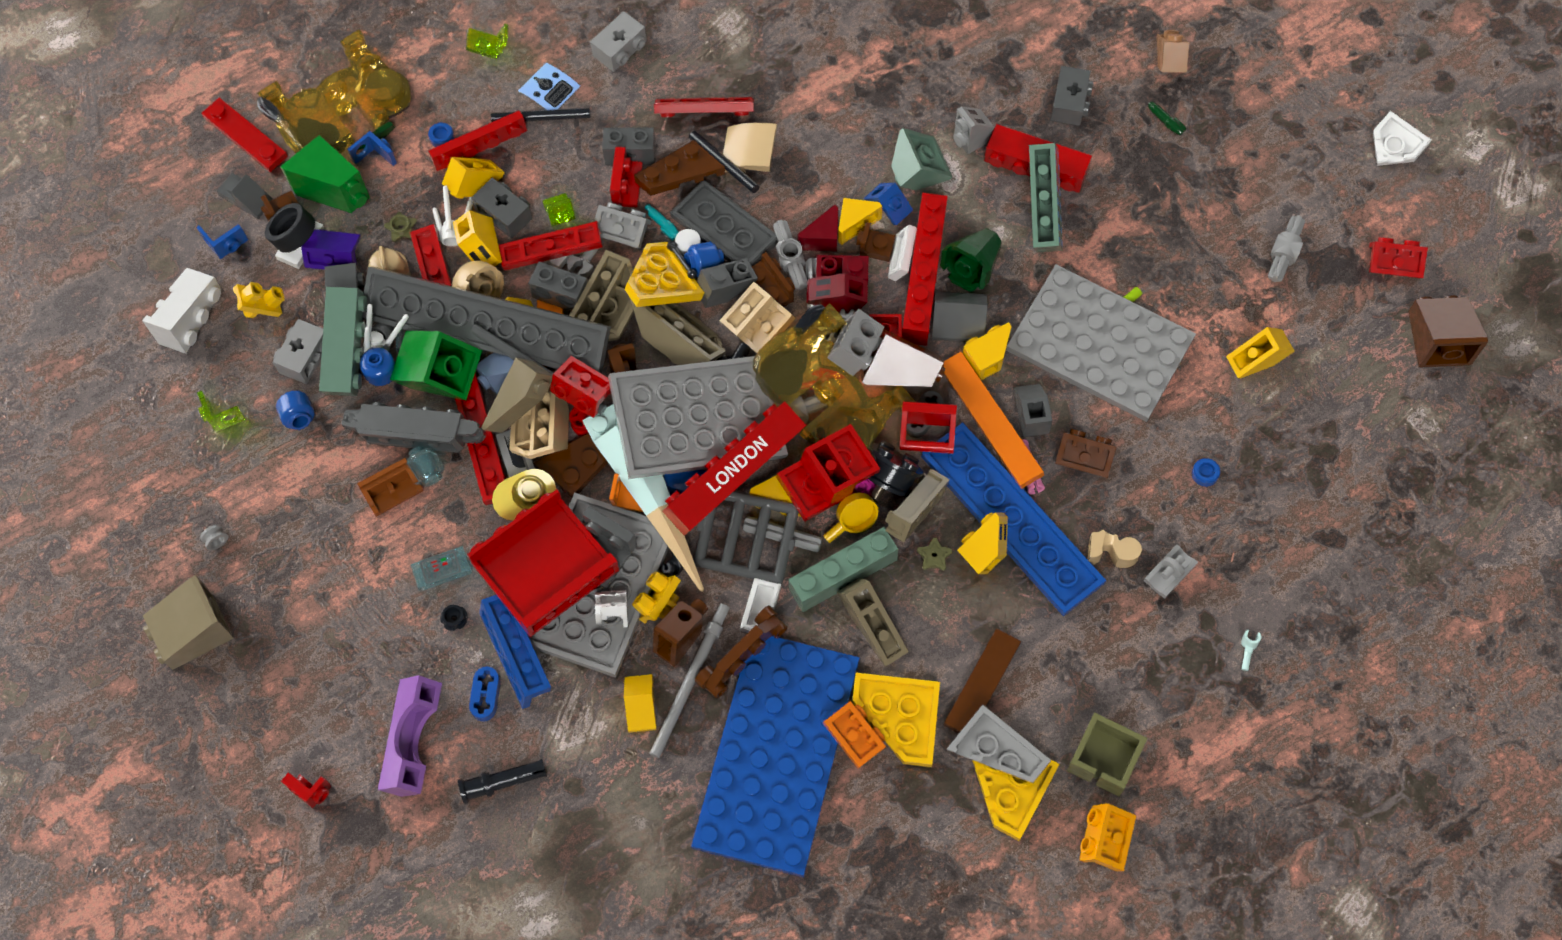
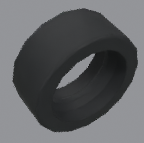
(290, 227)

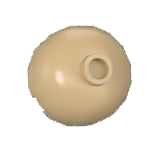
(479, 278)

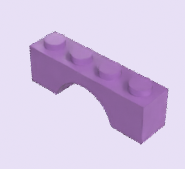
(414, 704)

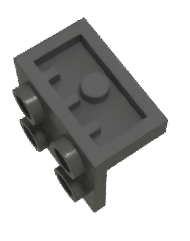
(611, 537)

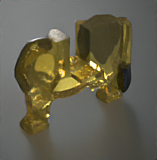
(365, 84)
(799, 361)

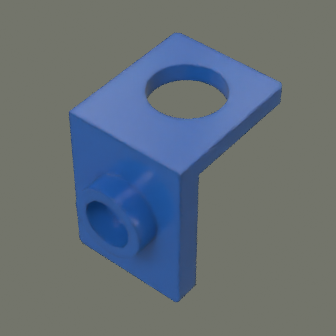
(372, 143)
(892, 201)
(227, 242)

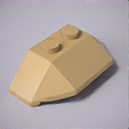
(541, 428)

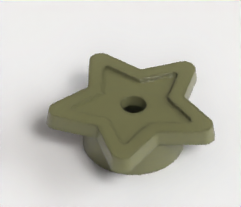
(400, 220)
(934, 562)

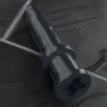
(488, 783)

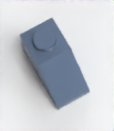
(493, 371)

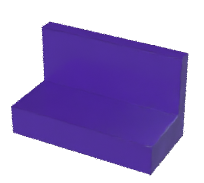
(329, 249)

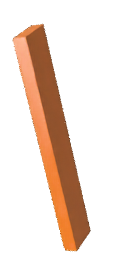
(992, 421)

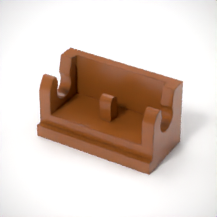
(389, 487)

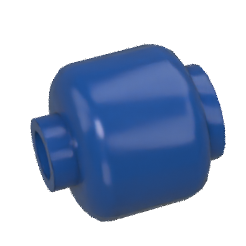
(703, 256)
(377, 366)
(295, 410)

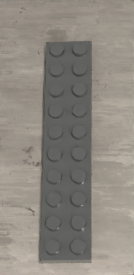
(454, 311)

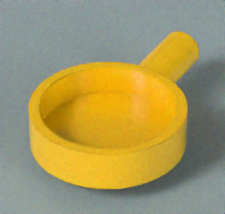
(854, 515)

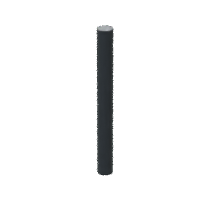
(548, 114)
(729, 166)

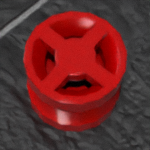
(575, 418)

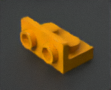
(1107, 836)

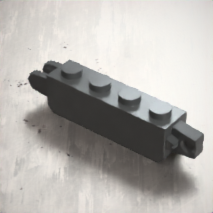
(413, 427)

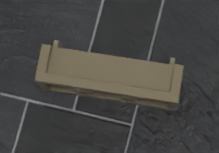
(917, 505)

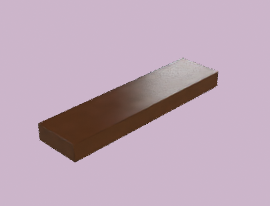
(983, 679)

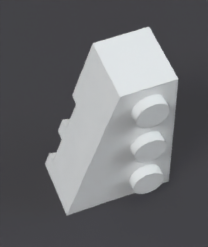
(184, 310)

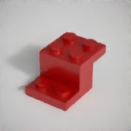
(827, 472)

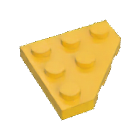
(661, 279)
(902, 712)
(1012, 799)

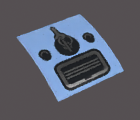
(549, 87)

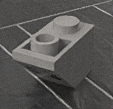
(972, 129)

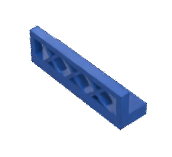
(514, 651)

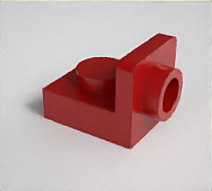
(306, 791)

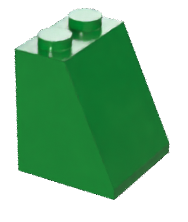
(325, 177)
(436, 364)

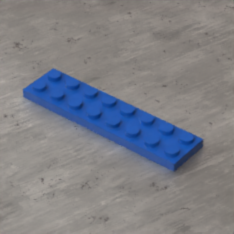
(1032, 536)

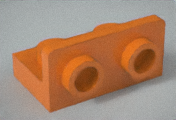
(855, 734)

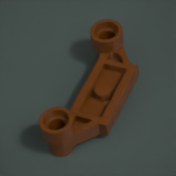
(735, 659)

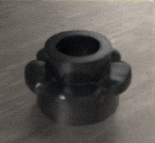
(449, 612)

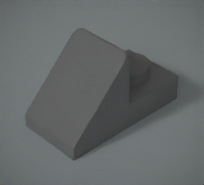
(244, 194)

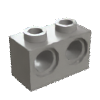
(856, 343)

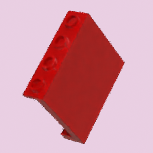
(542, 562)

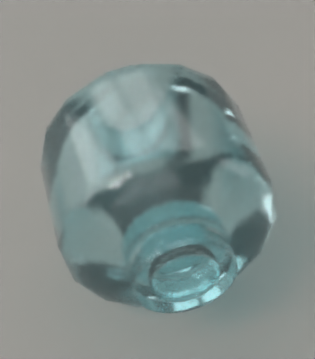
(425, 465)

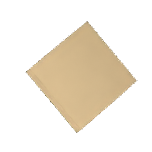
(750, 145)
(756, 317)

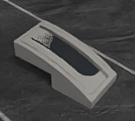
(513, 462)

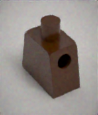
(678, 631)

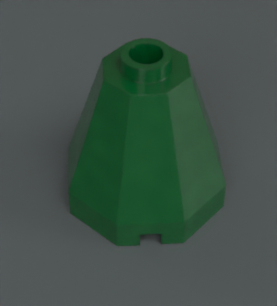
(972, 259)

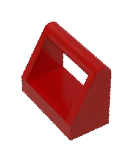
(928, 415)

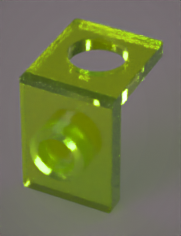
(486, 43)
(559, 209)
(216, 421)

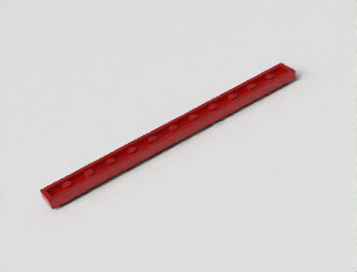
(485, 455)

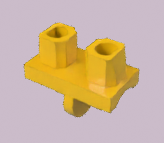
(256, 300)
(662, 600)

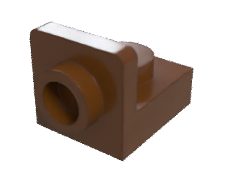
(276, 204)
(875, 243)

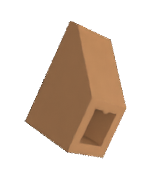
(1172, 51)

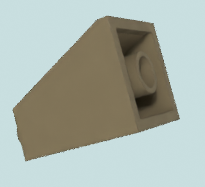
(186, 624)

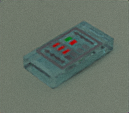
(441, 568)

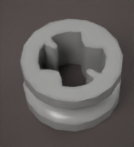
(214, 537)

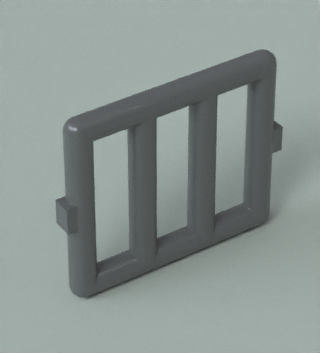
(752, 571)

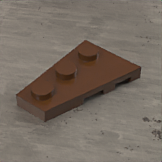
(680, 166)
(575, 466)

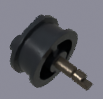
(896, 471)

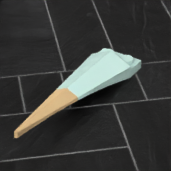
(647, 491)

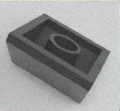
(959, 316)

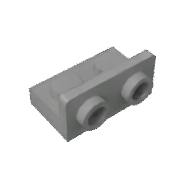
(622, 226)

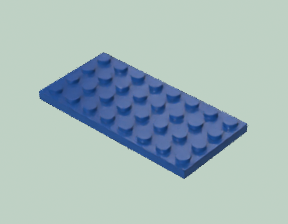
(775, 756)

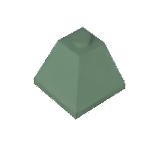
(918, 161)

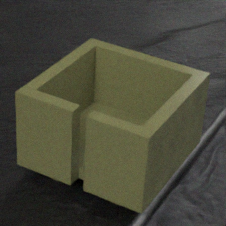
(1107, 754)

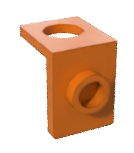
(621, 497)

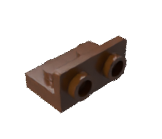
(773, 281)
(622, 358)
(1085, 453)

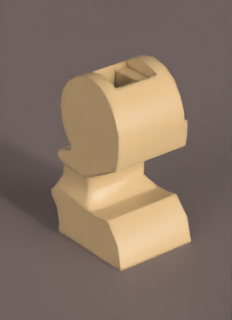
(1122, 552)

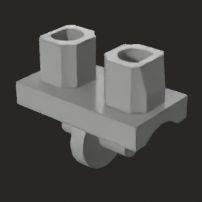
(1170, 571)

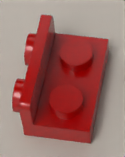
(623, 186)
(1398, 259)
(580, 386)

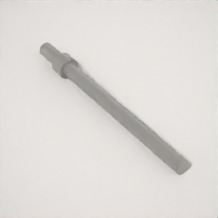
(712, 631)

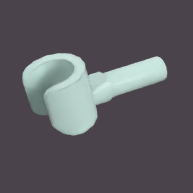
(1249, 646)

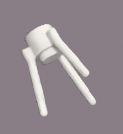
(447, 232)
(375, 339)

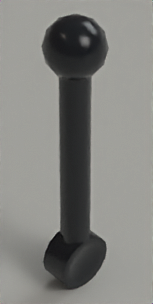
(672, 246)

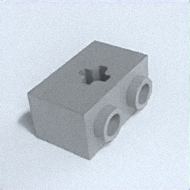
(618, 41)
(300, 352)

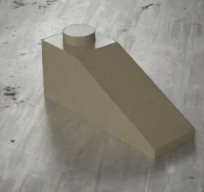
(519, 393)
(872, 620)

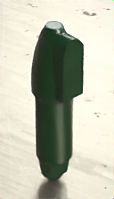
(1171, 123)
(381, 132)

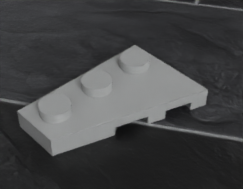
(999, 746)

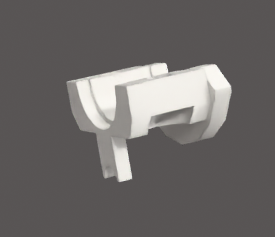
(611, 604)

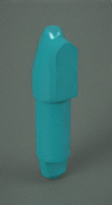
(667, 227)

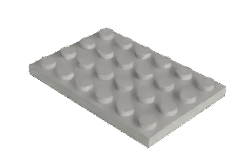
(1101, 342)
(685, 414)
(575, 633)

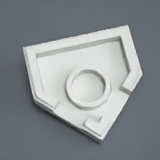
(1397, 141)

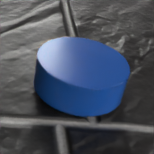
(440, 134)
(1205, 472)

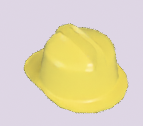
(521, 492)

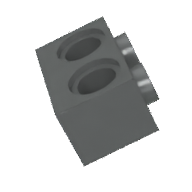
(556, 286)

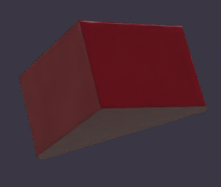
(821, 233)

